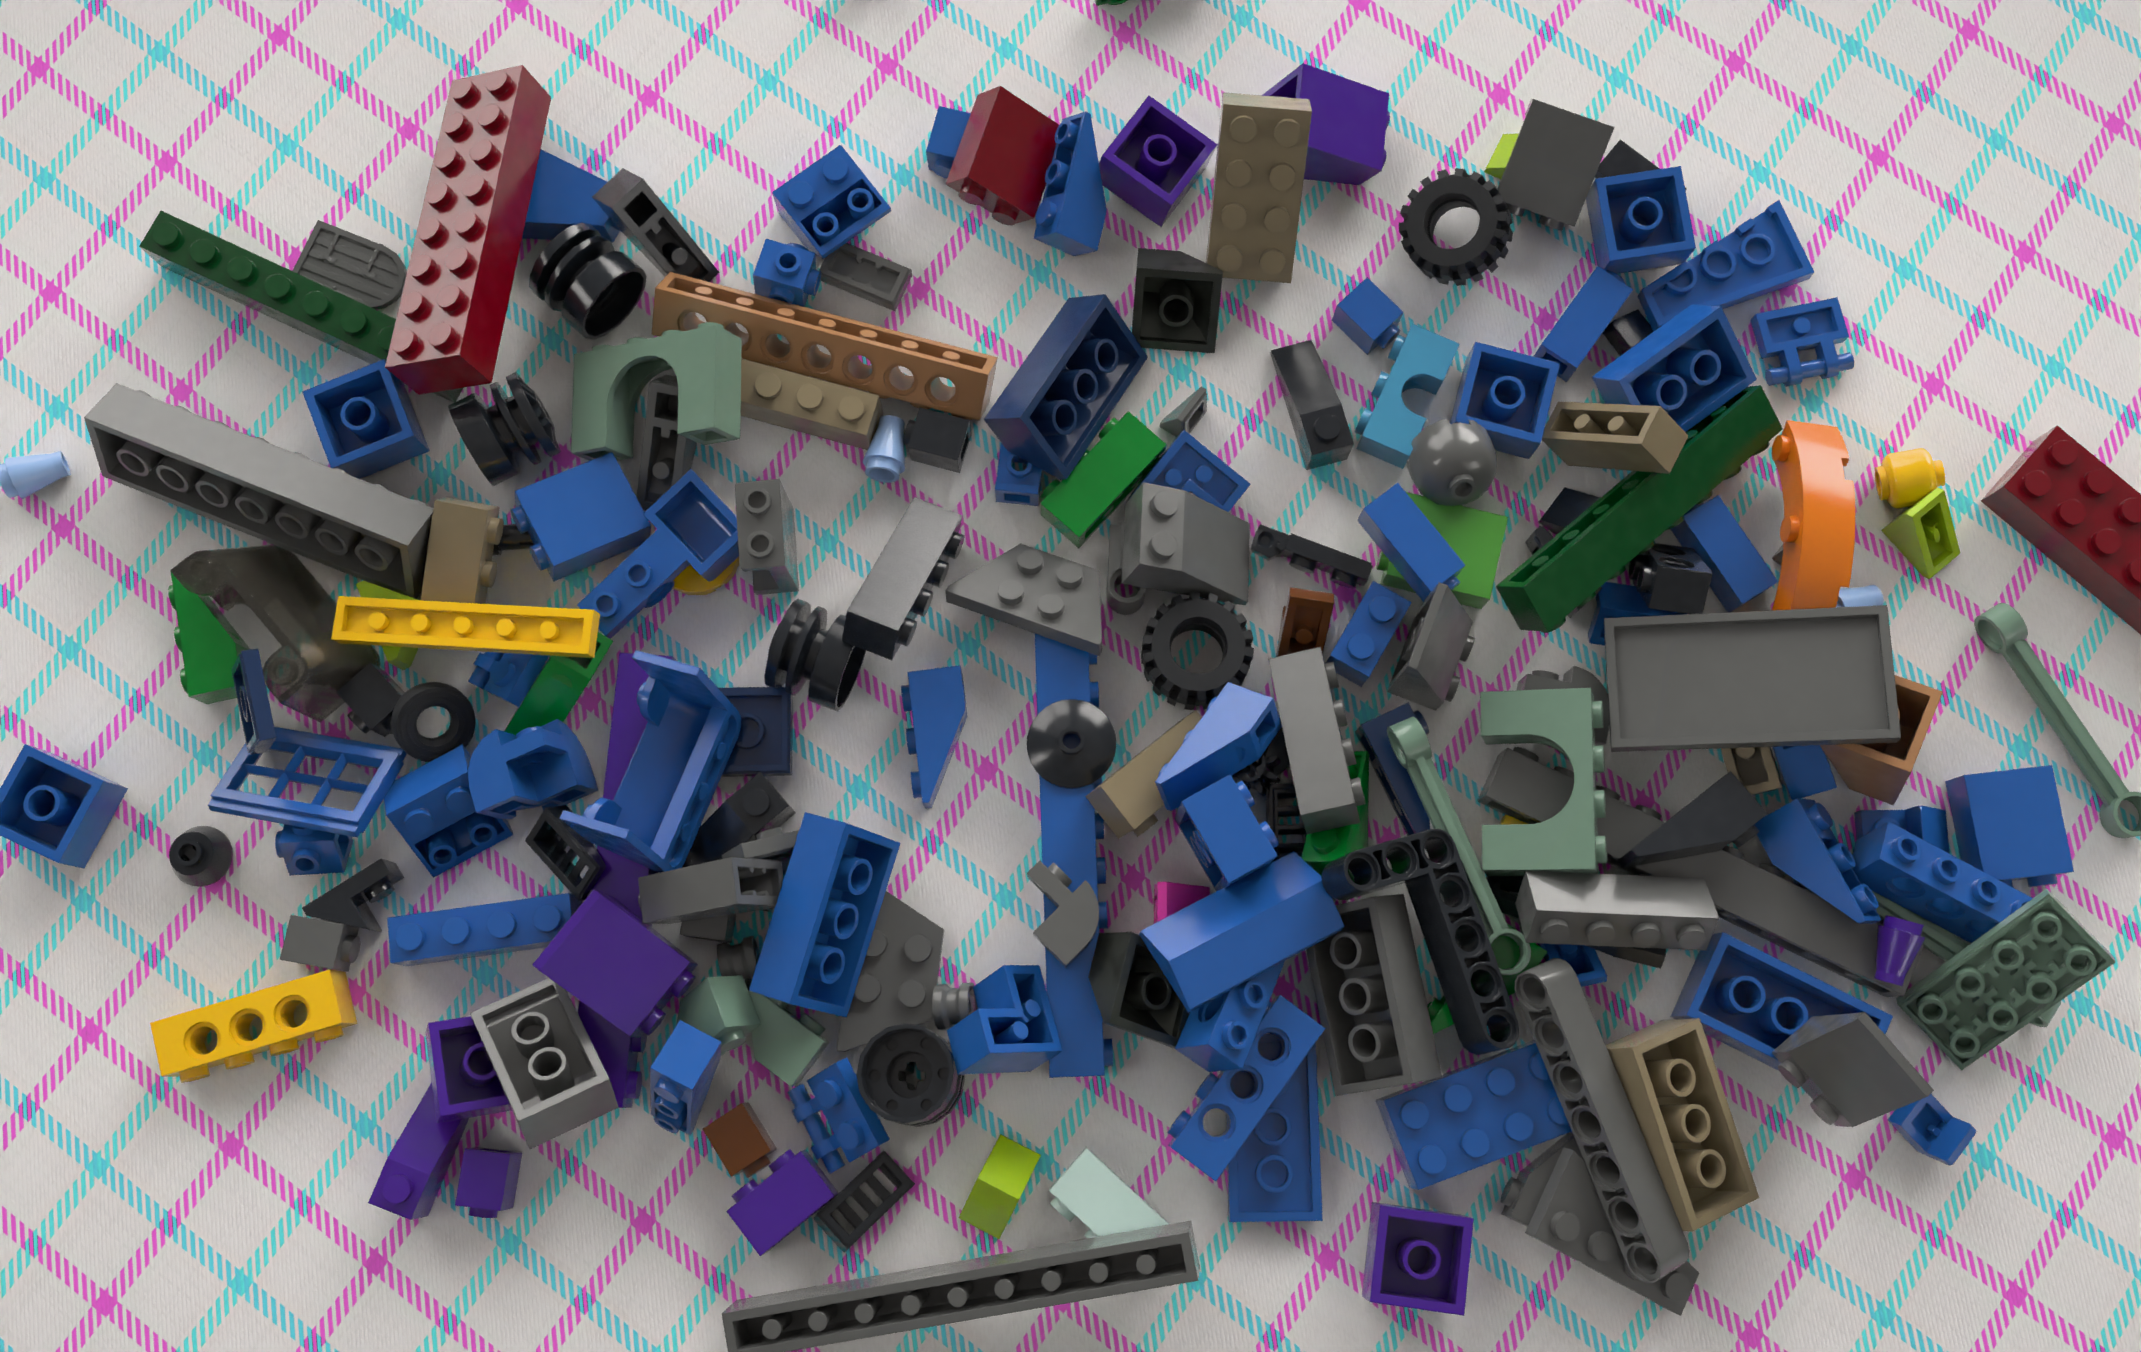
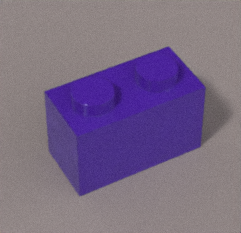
(782, 1201)

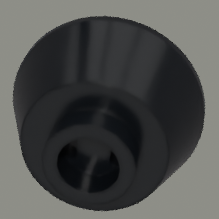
(201, 856)

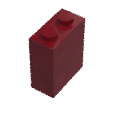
(1004, 157)

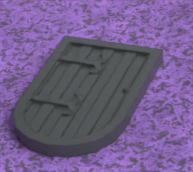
(352, 266)

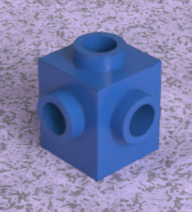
(786, 273)
(312, 850)

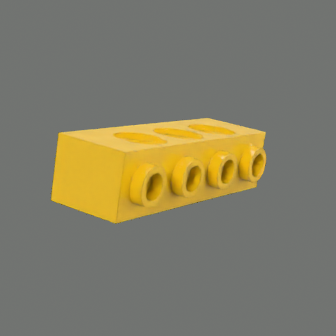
(182, 1037)

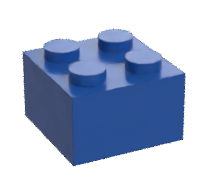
(1640, 220)
(1506, 396)
(365, 421)
(56, 806)

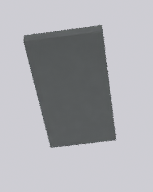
(1751, 679)

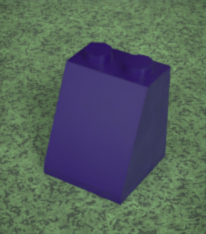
(1345, 124)
(617, 965)

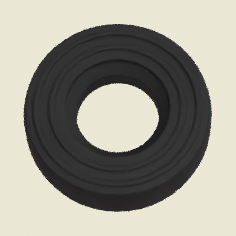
(418, 699)

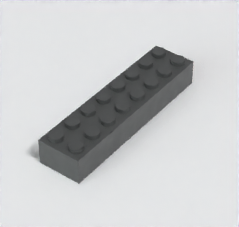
(261, 489)

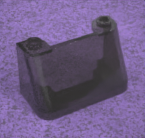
(296, 612)

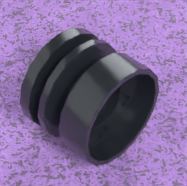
(587, 280)
(504, 429)
(808, 651)
(891, 1058)

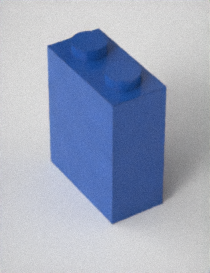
(580, 517)
(2011, 824)

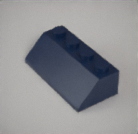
(1067, 386)

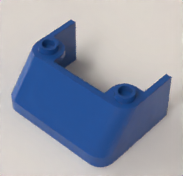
(671, 770)

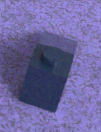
(1390, 772)

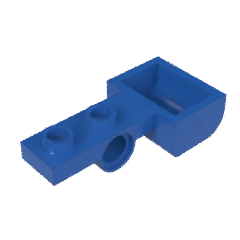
(691, 530)

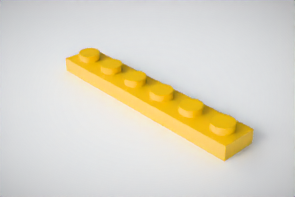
(466, 626)

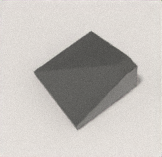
(1186, 414)

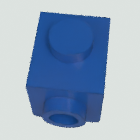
(1933, 1129)

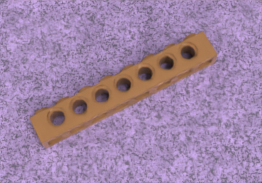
(971, 372)

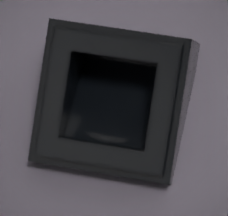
(1627, 331)

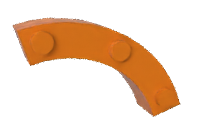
(1817, 516)

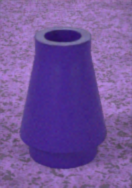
(1896, 949)

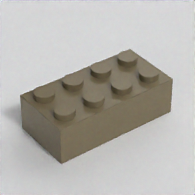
(1258, 186)
(1685, 1119)

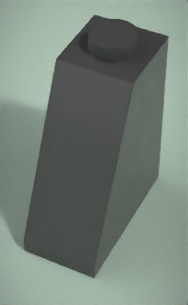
(710, 890)

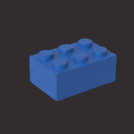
(1682, 366)
(1226, 832)

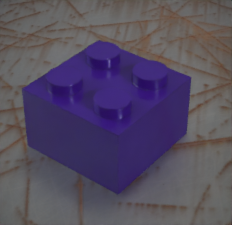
(1155, 160)
(462, 1072)
(1417, 1258)

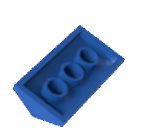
(1242, 930)

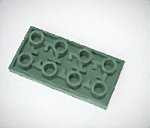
(2005, 979)

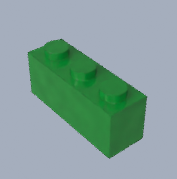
(1101, 478)

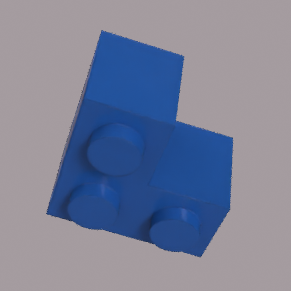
(1011, 1026)

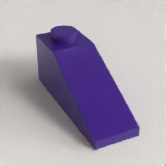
(418, 1162)

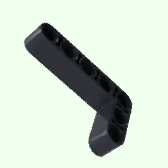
(1439, 924)

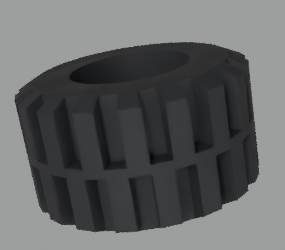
(1437, 199)
(1204, 616)

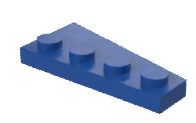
(1740, 267)

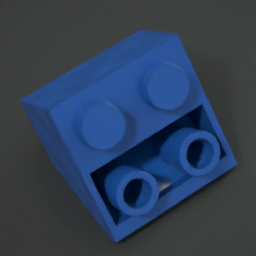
(829, 203)
(438, 815)

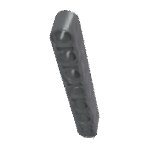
(1602, 1120)

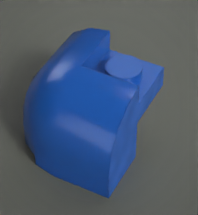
(529, 770)

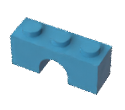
(1419, 363)

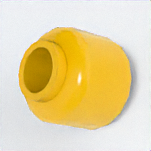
(1908, 477)

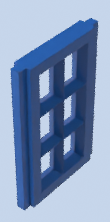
(271, 808)

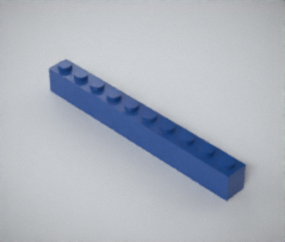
(1069, 841)

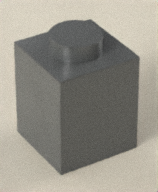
(320, 943)

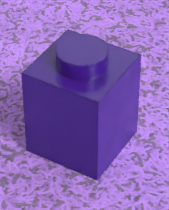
(488, 1181)

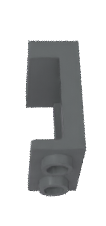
(1553, 164)
(767, 536)

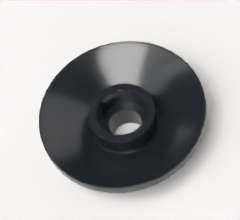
(1071, 766)

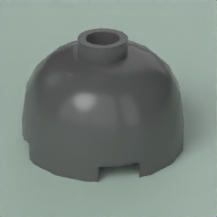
(1452, 462)

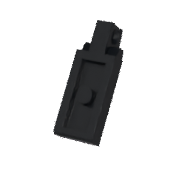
(1308, 555)

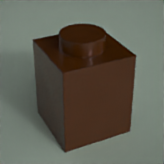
(741, 1141)

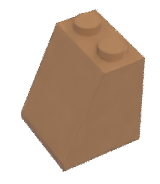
(1883, 768)

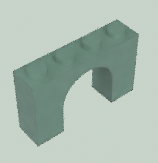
(613, 377)
(1568, 724)

